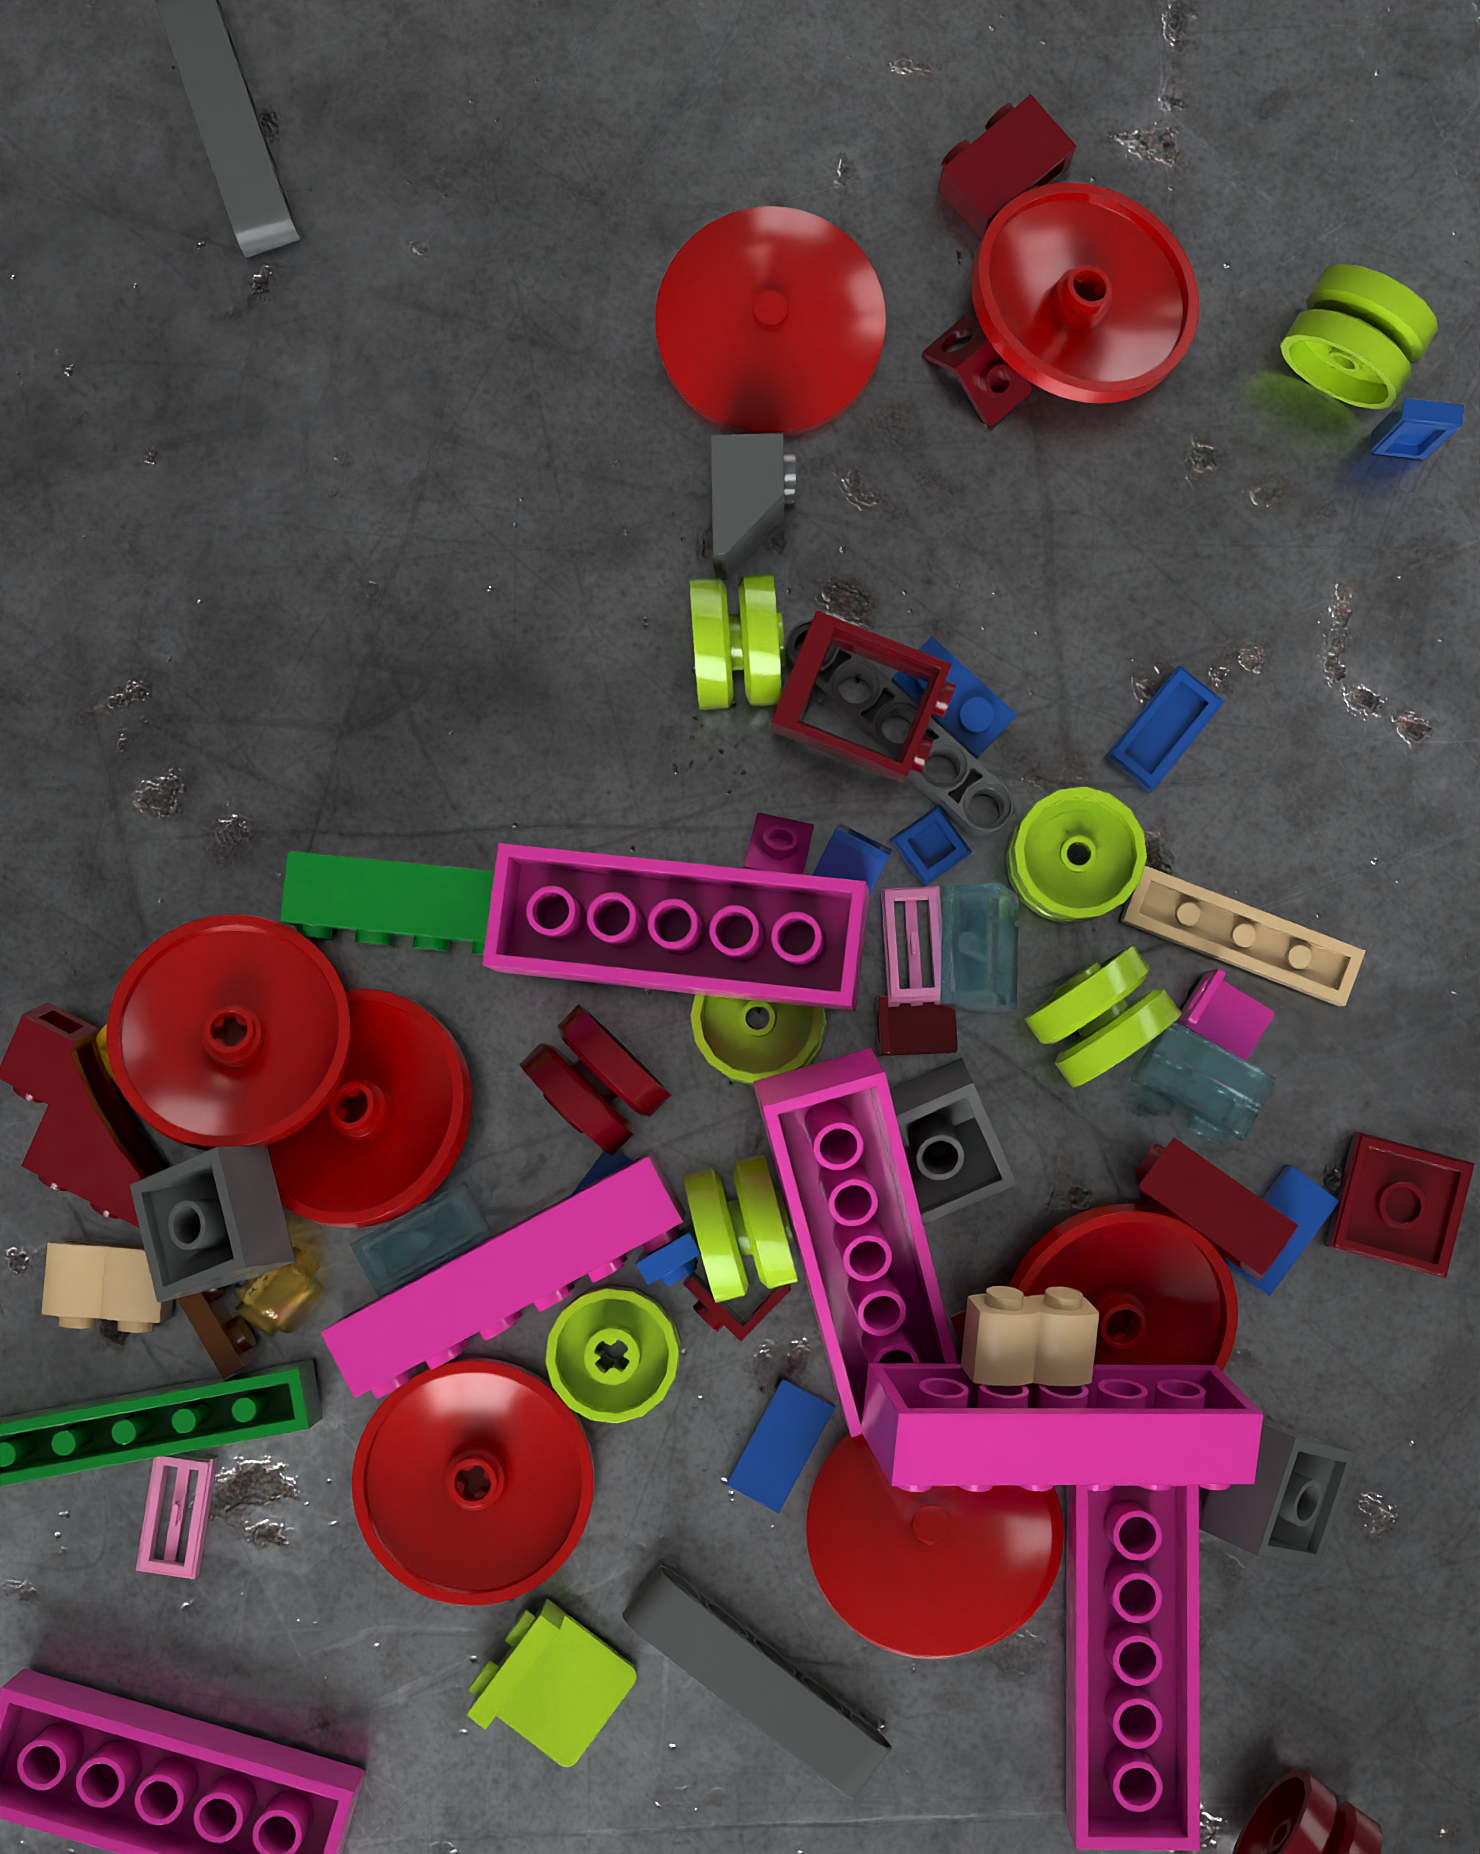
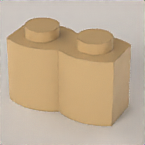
(101, 1282)
(1029, 1338)

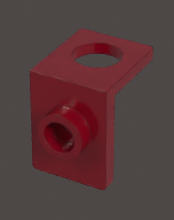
(982, 372)
(914, 1028)
(721, 1315)

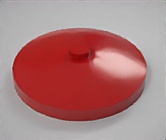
(1084, 292)
(770, 321)
(229, 1032)
(389, 1124)
(1150, 1278)
(473, 1482)
(926, 1567)

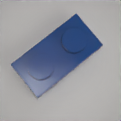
(974, 712)
(672, 1260)

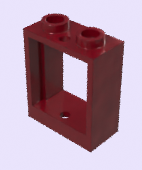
(803, 677)
(1216, 1205)

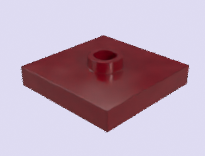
(1400, 1204)

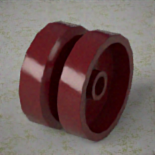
(589, 1086)
(1304, 1818)

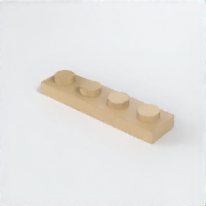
(1243, 936)

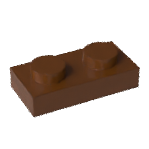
(224, 1337)

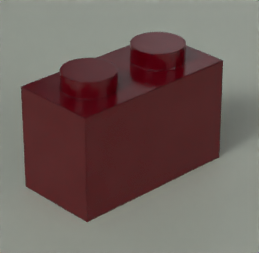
(1013, 156)

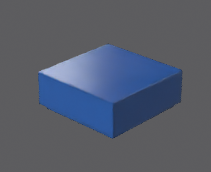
(930, 845)

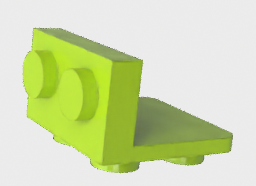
(552, 1684)

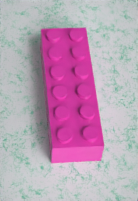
(677, 926)
(854, 1220)
(503, 1274)
(1122, 1429)
(1133, 1668)
(161, 1780)

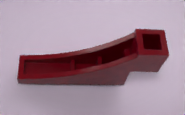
(86, 1133)

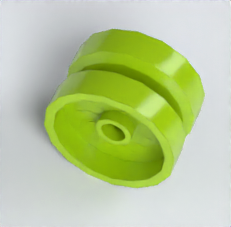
(1359, 336)
(737, 641)
(1111, 848)
(1106, 1022)
(746, 1054)
(740, 1227)
(604, 1386)

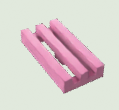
(916, 994)
(169, 1565)

